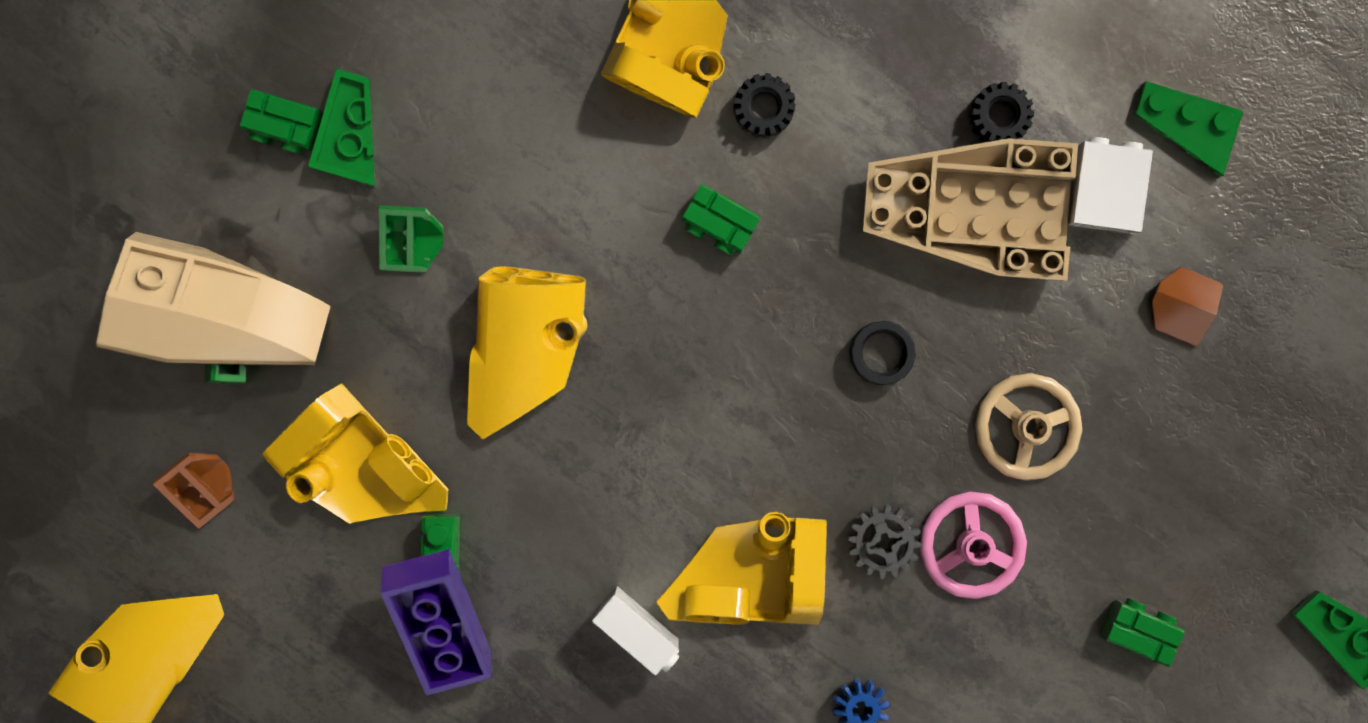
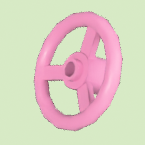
(984, 554)

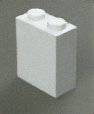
(1110, 186)
(637, 631)

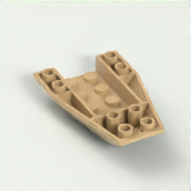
(979, 205)
(200, 307)

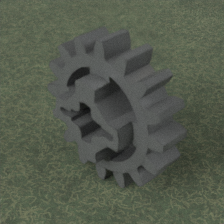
(879, 526)

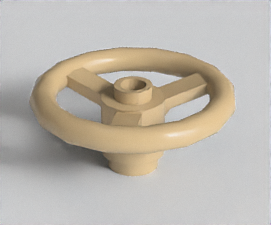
(1042, 427)

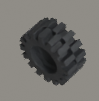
(774, 87)
(1005, 93)

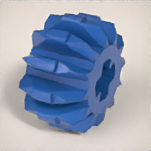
(858, 694)

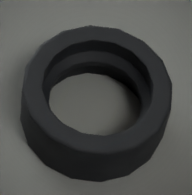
(903, 367)

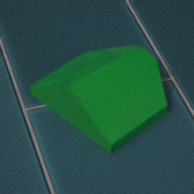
(408, 238)

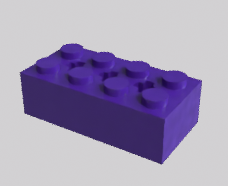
(436, 622)

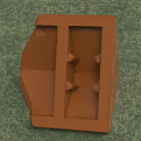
(1186, 305)
(197, 486)

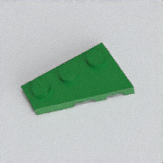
(1192, 122)
(345, 130)
(1338, 632)

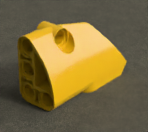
(663, 49)
(521, 343)
(352, 463)
(754, 576)
(143, 657)

